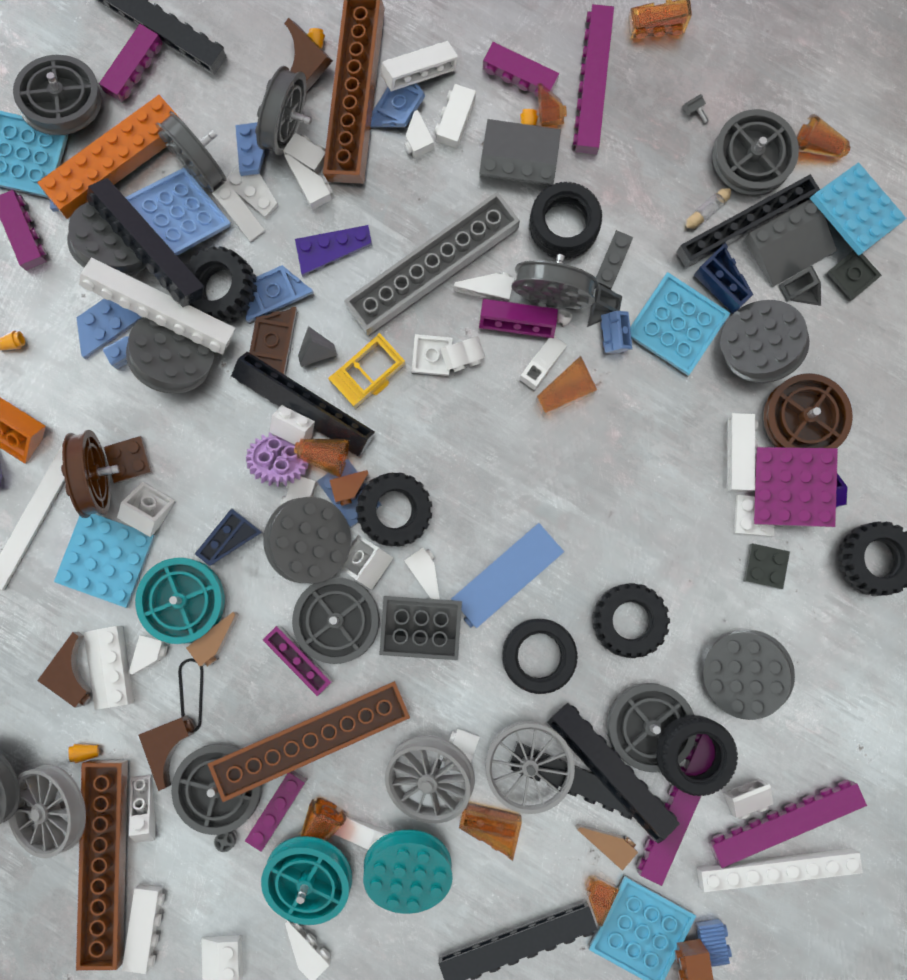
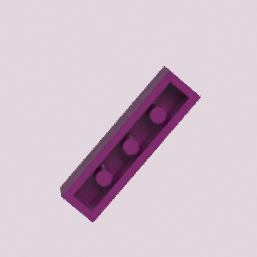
(131, 63)
(518, 69)
(20, 231)
(518, 318)
(297, 660)
(276, 810)

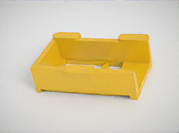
(350, 387)

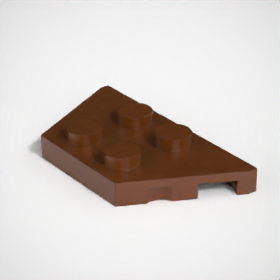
(273, 338)

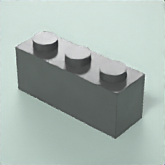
(613, 259)

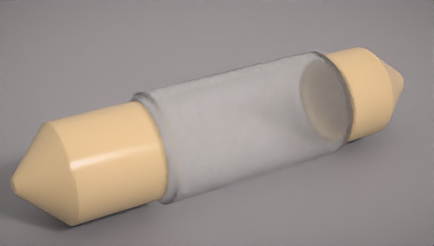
(708, 208)

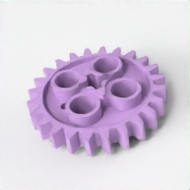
(261, 460)

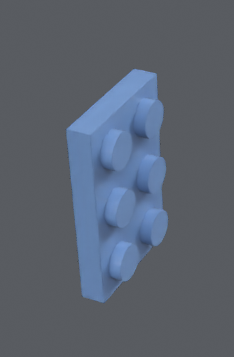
(348, 511)

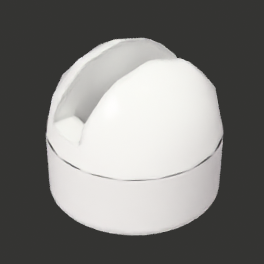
(564, 317)

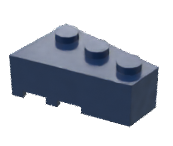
(724, 280)
(227, 536)

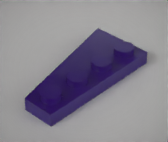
(328, 247)

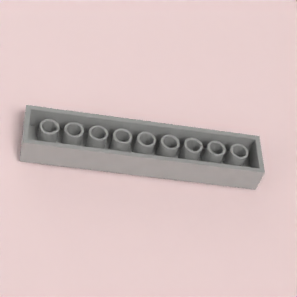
(432, 263)

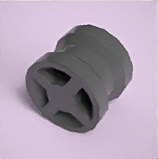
(222, 844)

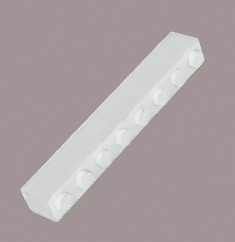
(156, 306)
(780, 870)

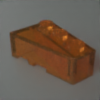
(659, 19)
(567, 388)
(492, 826)

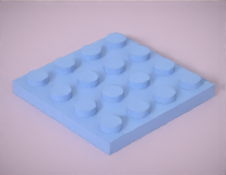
(179, 211)

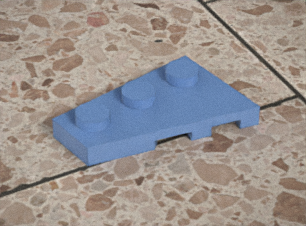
(249, 154)

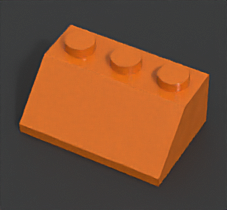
(19, 432)

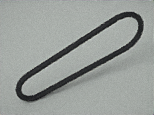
(200, 694)

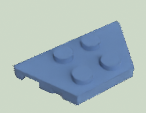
(397, 106)
(274, 291)
(102, 325)

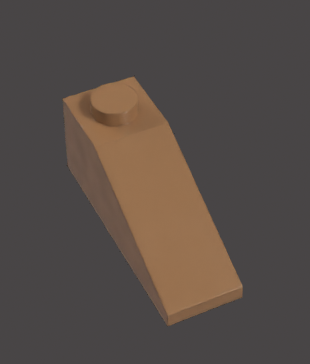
(210, 645)
(612, 845)

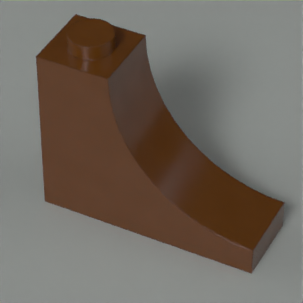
(308, 55)
(63, 674)
(160, 745)

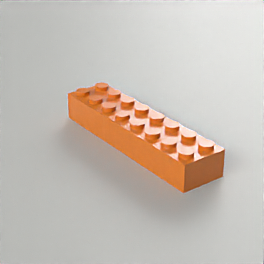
(109, 157)

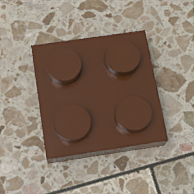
(130, 457)

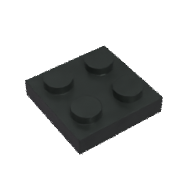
(854, 274)
(766, 566)

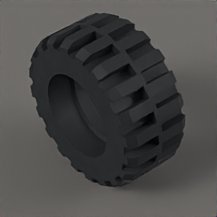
(241, 288)
(419, 509)
(854, 562)
(656, 614)

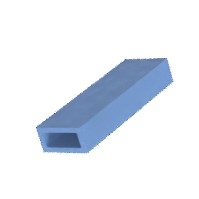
(507, 575)

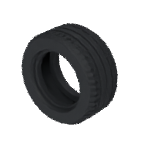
(576, 196)
(567, 660)
(723, 763)

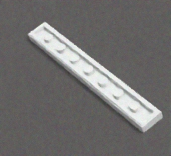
(31, 520)

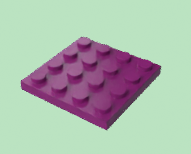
(796, 486)

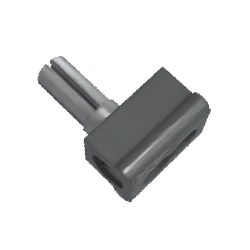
(696, 104)

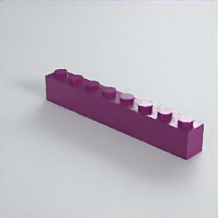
(594, 79)
(787, 823)
(660, 856)

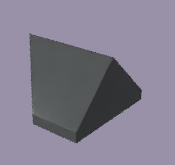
(803, 287)
(605, 302)
(315, 348)

